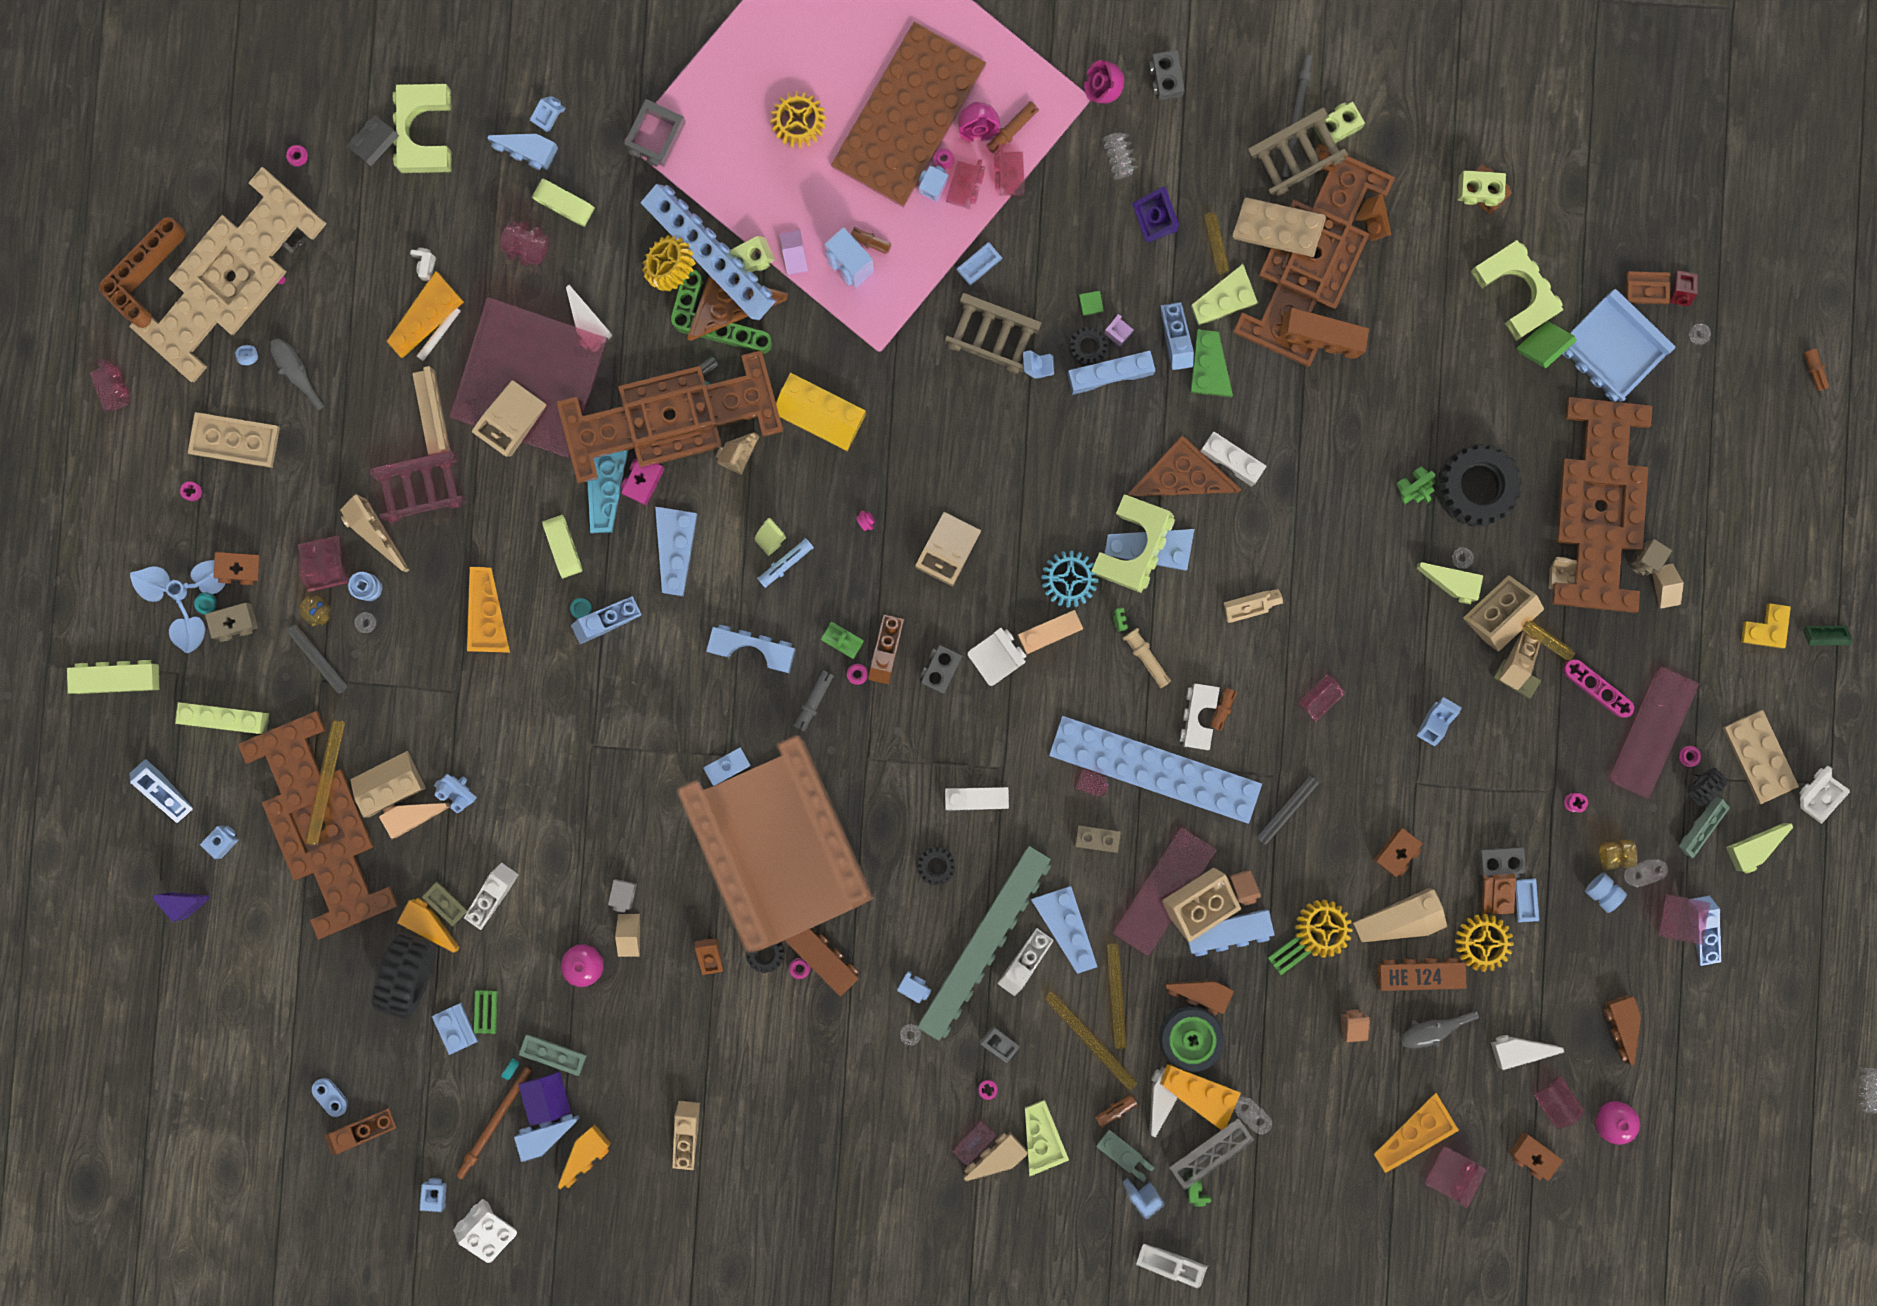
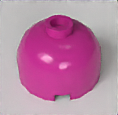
(1104, 82)
(978, 121)
(582, 965)
(1617, 1123)

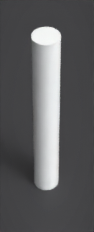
(437, 335)

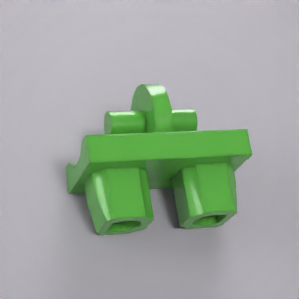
(1418, 490)
(842, 640)

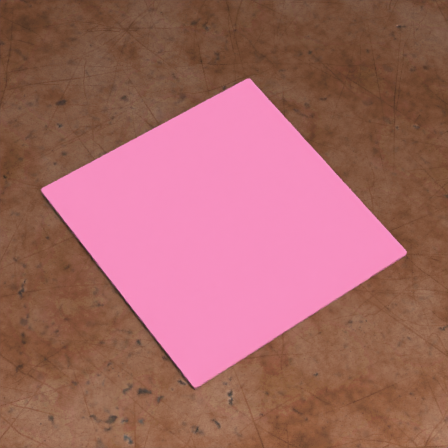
(838, 55)

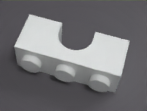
(1226, 453)
(1194, 734)

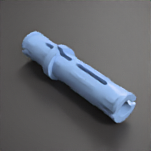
(785, 563)

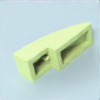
(769, 537)

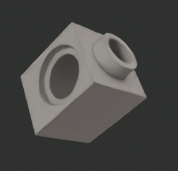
(622, 895)

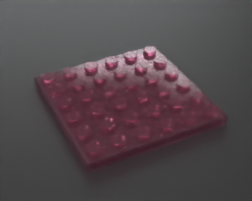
(539, 355)

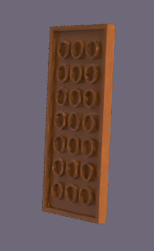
(908, 114)

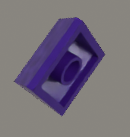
(1156, 215)
(179, 905)
(544, 1098)

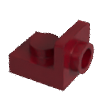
(1684, 288)

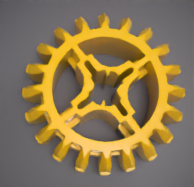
(787, 105)
(668, 263)
(1325, 921)
(1483, 935)

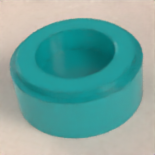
(205, 603)
(580, 608)
(510, 1069)

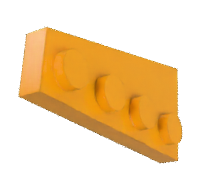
(425, 314)

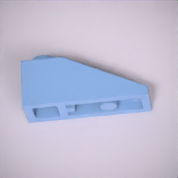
(159, 790)

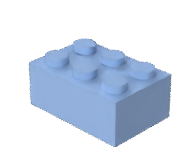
(849, 258)

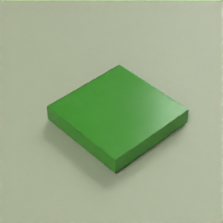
(1546, 344)

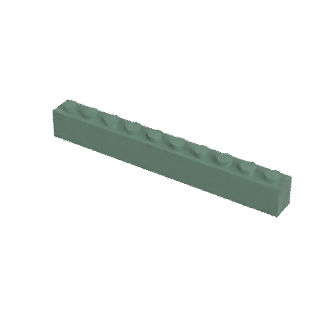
(983, 943)

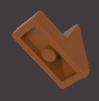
(1375, 214)
(709, 956)

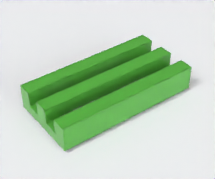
(1118, 620)
(1276, 964)
(484, 1030)

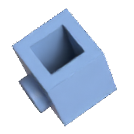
(933, 182)
(220, 841)

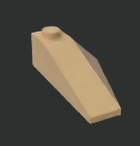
(737, 452)
(364, 521)
(1408, 918)

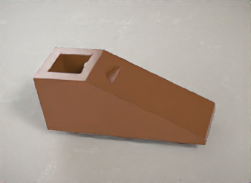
(886, 649)
(1206, 992)
(1625, 1023)
(359, 1131)

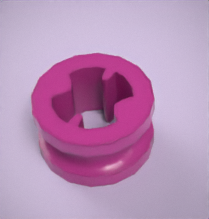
(187, 485)
(991, 1084)

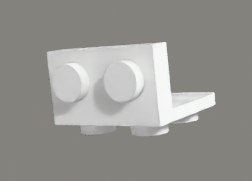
(997, 656)
(1822, 795)
(483, 1232)

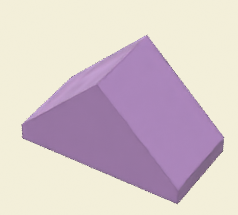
(793, 252)

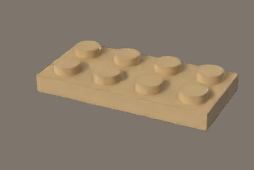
(1279, 227)
(233, 440)
(1760, 757)

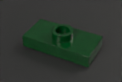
(1827, 635)

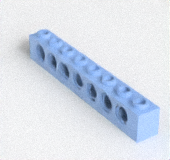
(656, 204)

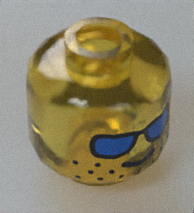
(314, 610)

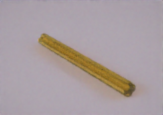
(324, 782)
(1089, 1039)

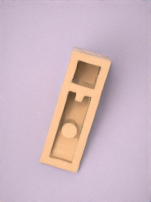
(1050, 632)
(404, 818)

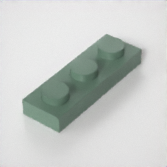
(1704, 826)
(552, 1054)

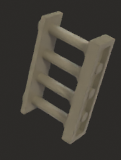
(1299, 131)
(1009, 319)

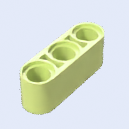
(563, 202)
(562, 546)

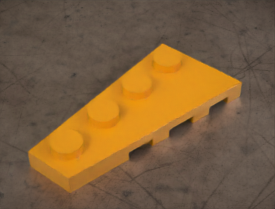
(485, 619)
(1202, 1095)
(1421, 1131)

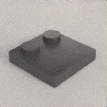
(372, 140)

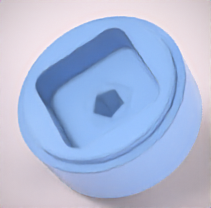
(246, 355)

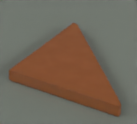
(719, 309)
(1183, 472)

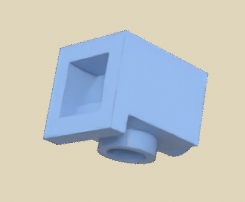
(914, 988)
(428, 1200)

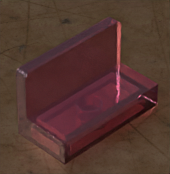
(1559, 1104)

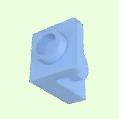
(547, 112)
(1037, 365)

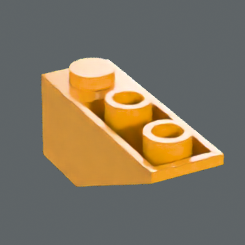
(585, 1150)

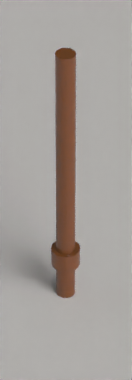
(471, 1157)

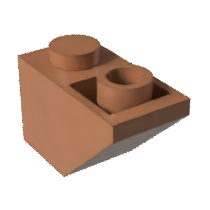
(1244, 887)
(1355, 1026)

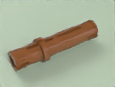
(1005, 134)

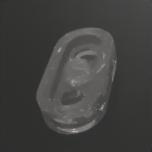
(1647, 872)
(1252, 1115)

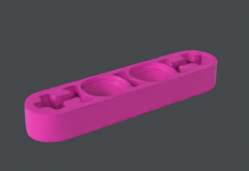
(1596, 691)

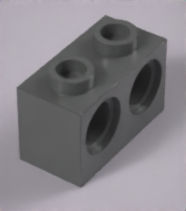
(1172, 75)
(945, 671)
(1501, 858)

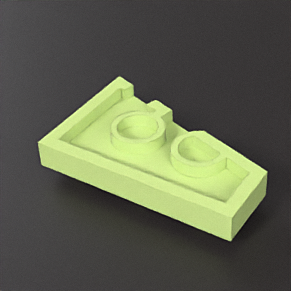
(1225, 298)
(1043, 1140)

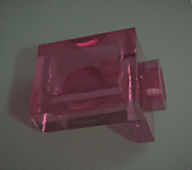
(1092, 783)

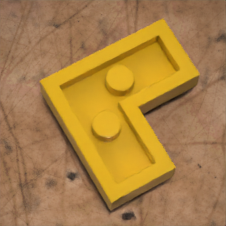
(1771, 633)

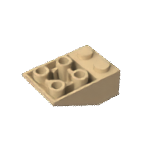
(509, 419)
(948, 549)

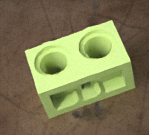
(1341, 128)
(1481, 181)
(747, 253)

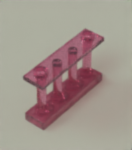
(424, 465)

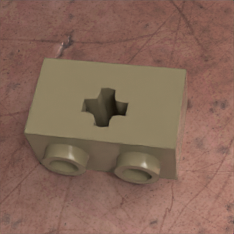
(1651, 558)
(219, 622)
(1097, 838)

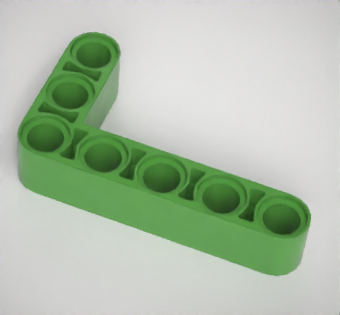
(733, 329)

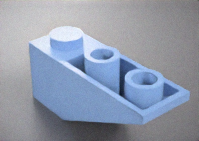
(529, 147)
(1177, 336)
(605, 620)
(1710, 950)
(535, 1142)

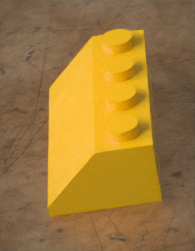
(819, 411)

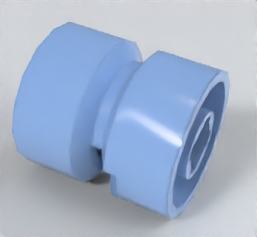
(365, 586)
(1603, 890)

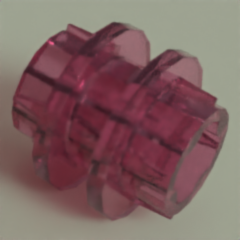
(527, 244)

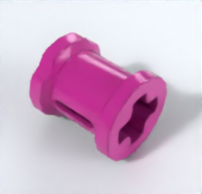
(1580, 807)

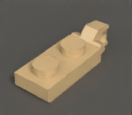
(1251, 605)

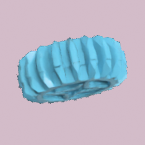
(1071, 560)

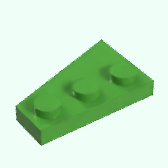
(1209, 366)

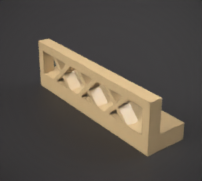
(431, 411)

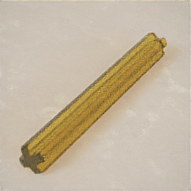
(1116, 995)

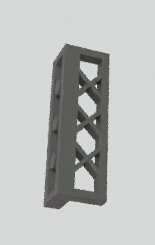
(1207, 1150)

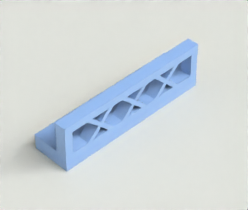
(1145, 1199)

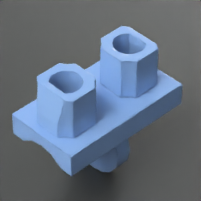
(455, 790)

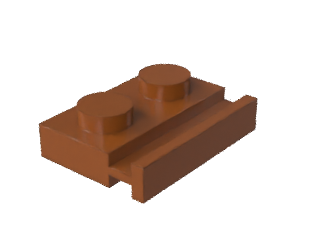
(1648, 287)
(1498, 894)

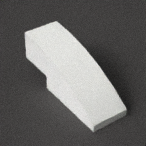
(1172, 1265)

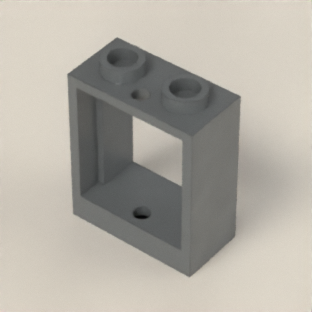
(661, 113)

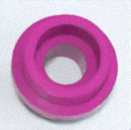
(292, 151)
(947, 164)
(865, 520)
(857, 681)
(1696, 756)
(792, 968)

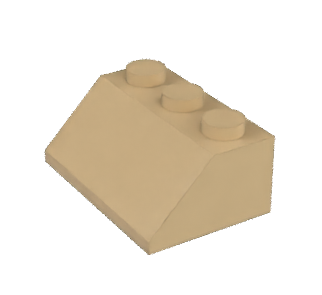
(1504, 612)
(386, 784)
(1201, 904)

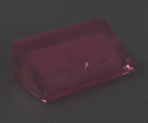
(1321, 697)

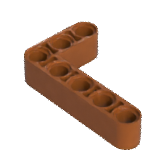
(137, 266)

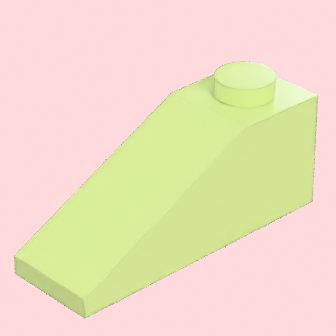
(1456, 583)
(1756, 849)

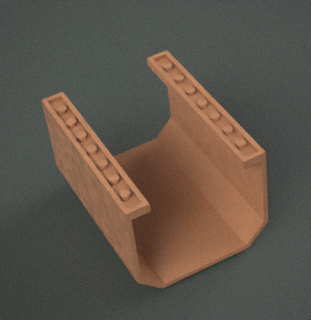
(777, 848)

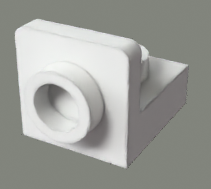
(426, 265)

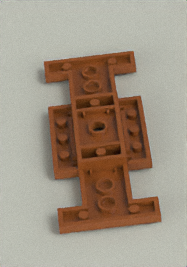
(1321, 279)
(642, 416)
(1602, 478)
(340, 841)

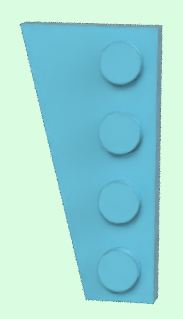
(605, 491)

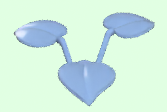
(152, 583)

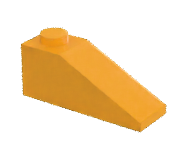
(425, 922)

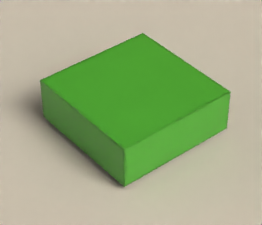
(1091, 303)

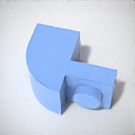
(1438, 720)

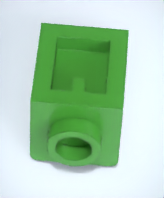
(1192, 1193)

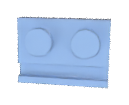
(455, 1028)

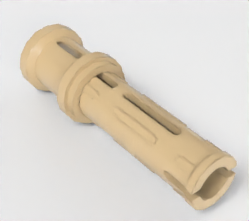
(1141, 649)

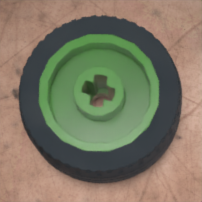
(1207, 1040)

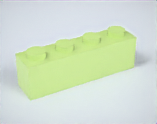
(113, 678)
(222, 718)

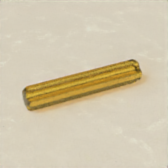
(1217, 243)
(1548, 640)

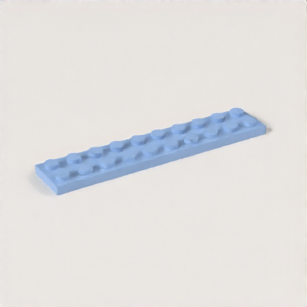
(1155, 769)

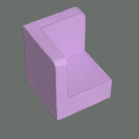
(1118, 331)

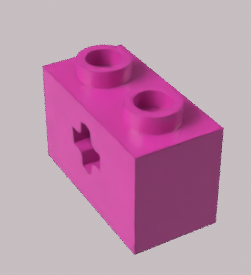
(643, 491)

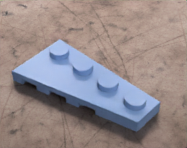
(675, 543)
(1173, 555)
(1065, 922)

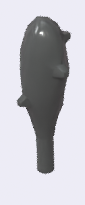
(293, 369)
(1433, 1031)

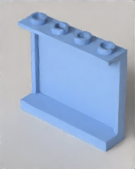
(1617, 346)

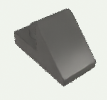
(999, 1044)

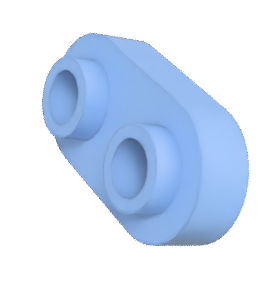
(331, 1095)

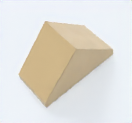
(1668, 586)
(628, 935)

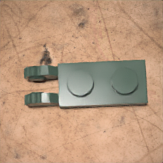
(1123, 1154)

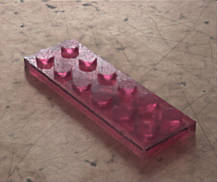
(1654, 732)
(1177, 867)

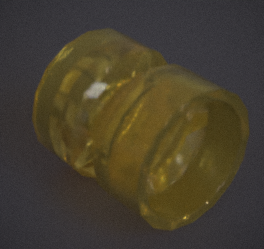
(1621, 854)

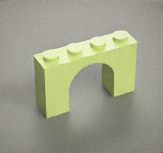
(410, 102)
(1516, 261)
(1135, 572)

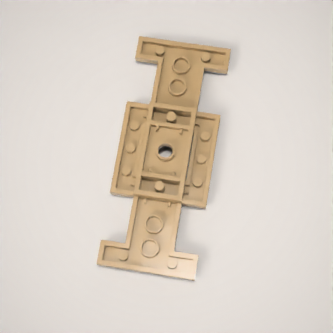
(248, 254)

